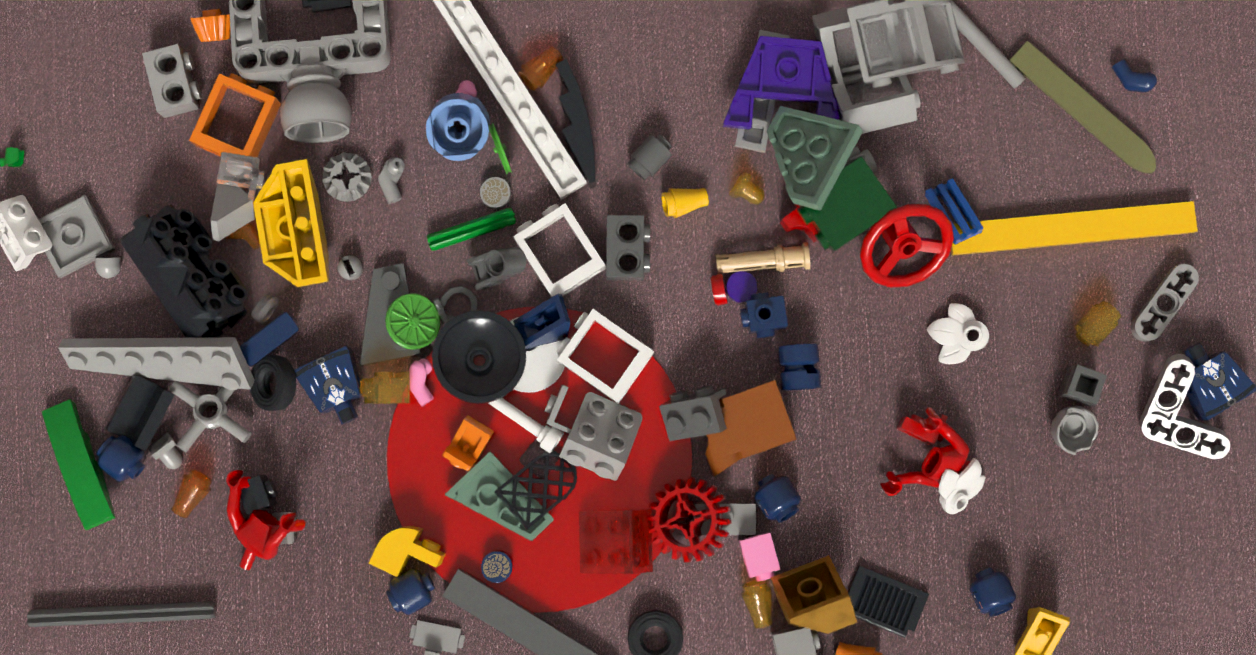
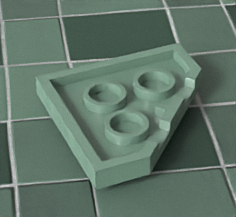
(811, 153)

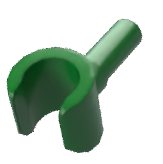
(13, 157)

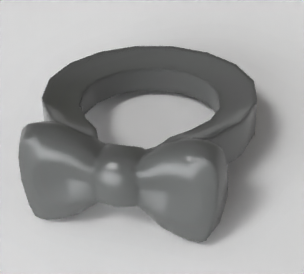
(441, 303)

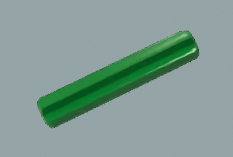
(471, 229)

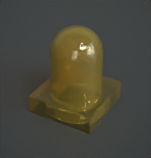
(747, 190)

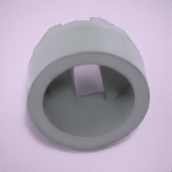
(356, 265)
(107, 266)

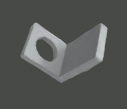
(553, 407)

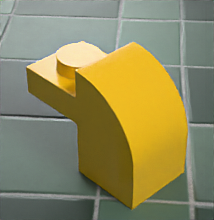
(399, 545)

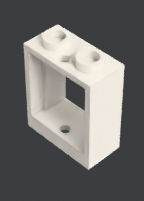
(576, 277)
(632, 372)

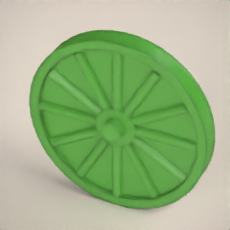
(499, 148)
(412, 321)

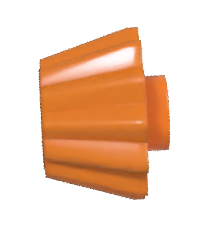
(212, 26)

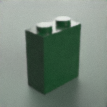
(850, 208)

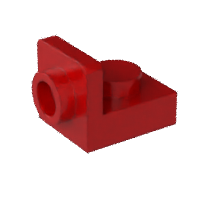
(913, 428)

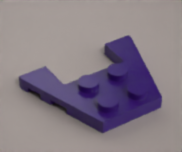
(783, 71)

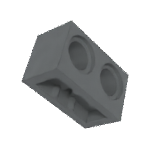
(619, 248)

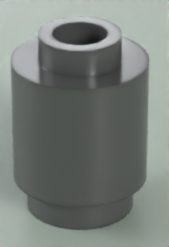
(650, 156)

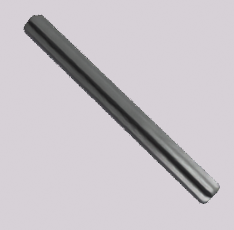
(121, 614)

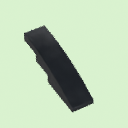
(578, 134)

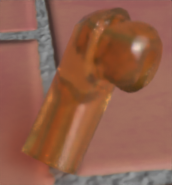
(248, 233)

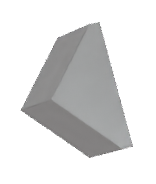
(230, 211)

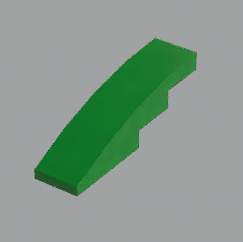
(78, 465)

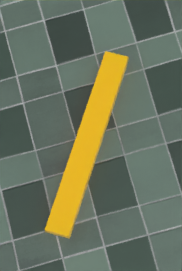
(1080, 228)

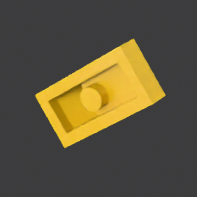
(1042, 632)

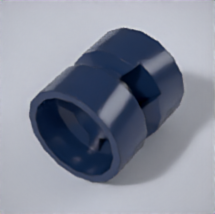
(799, 367)

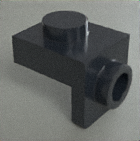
(259, 495)

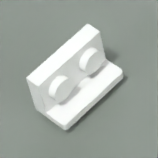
(21, 232)

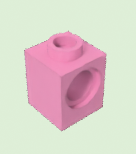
(759, 556)

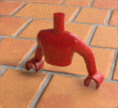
(936, 461)
(261, 531)

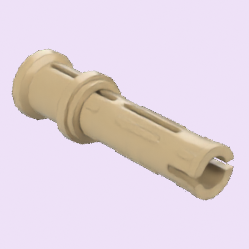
(778, 258)

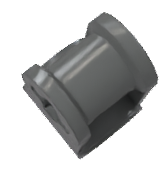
(497, 266)

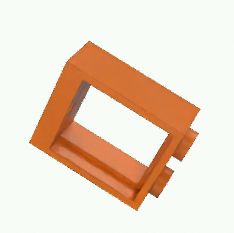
(261, 128)

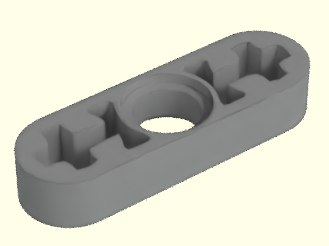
(1171, 280)

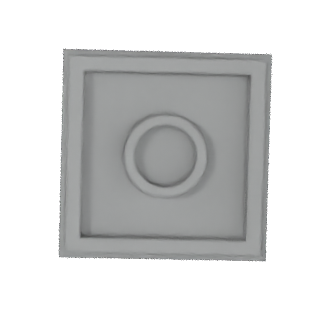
(75, 236)

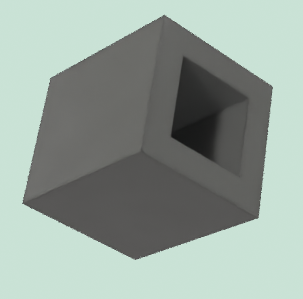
(1082, 385)

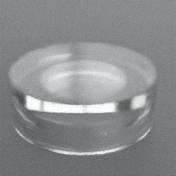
(265, 307)

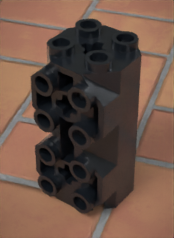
(175, 262)

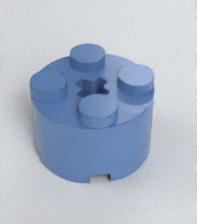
(446, 139)

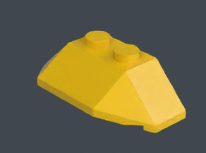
(292, 225)

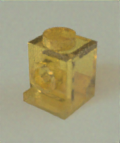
(386, 389)

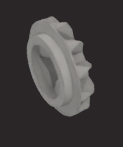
(358, 185)

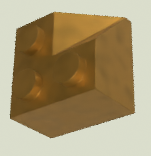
(814, 597)

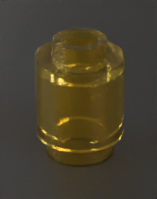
(1097, 324)

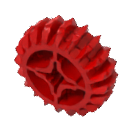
(693, 530)

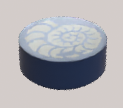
(496, 566)

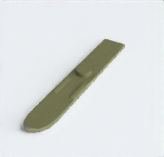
(1084, 108)

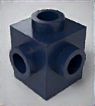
(775, 311)

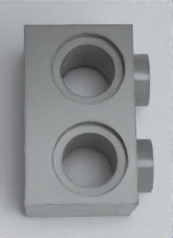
(165, 83)

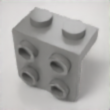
(601, 436)

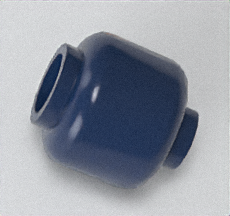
(121, 458)
(777, 498)
(410, 591)
(992, 592)

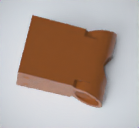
(754, 424)

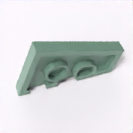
(477, 493)

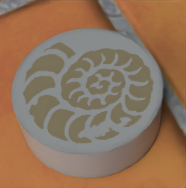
(495, 192)

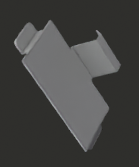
(436, 637)

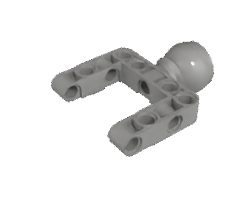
(314, 106)

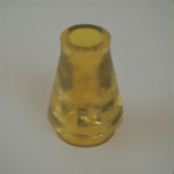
(758, 602)

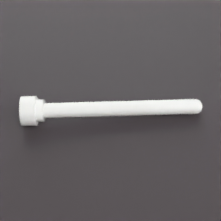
(546, 435)

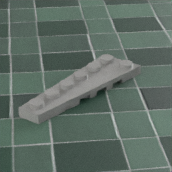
(173, 359)

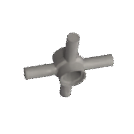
(199, 404)

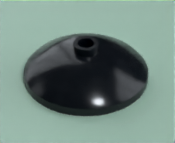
(474, 336)

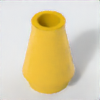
(682, 201)

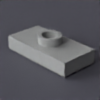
(742, 517)

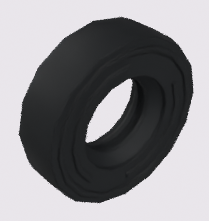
(285, 383)
(651, 619)

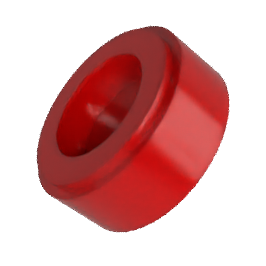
(718, 289)

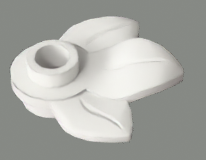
(953, 334)
(958, 489)

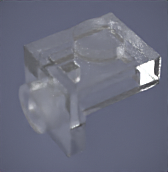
(240, 172)

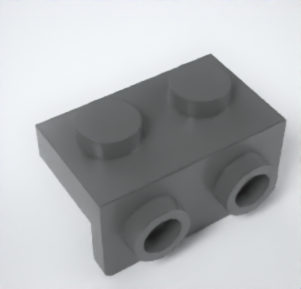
(693, 413)

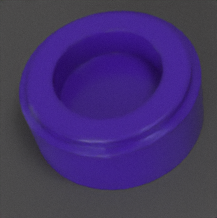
(741, 286)

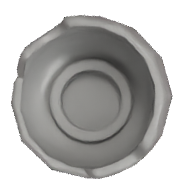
(1074, 429)

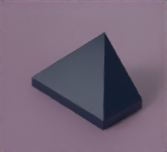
(544, 323)

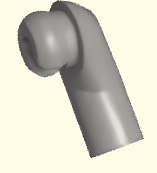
(389, 177)

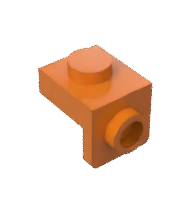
(468, 444)

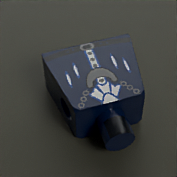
(332, 383)
(1216, 383)

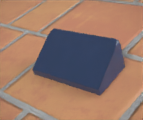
(269, 338)

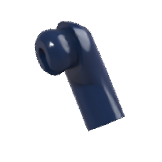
(1134, 80)

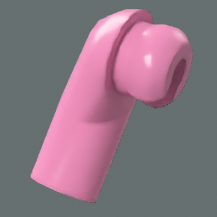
(418, 372)

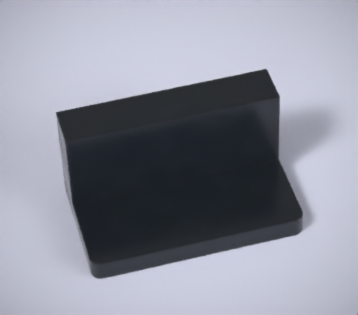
(140, 411)

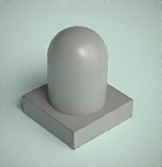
(165, 450)

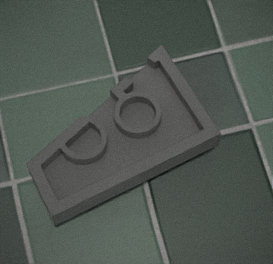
(386, 286)

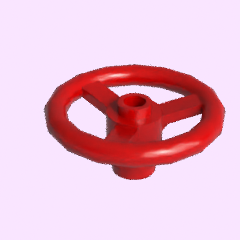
(905, 243)

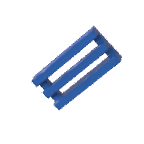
(962, 203)

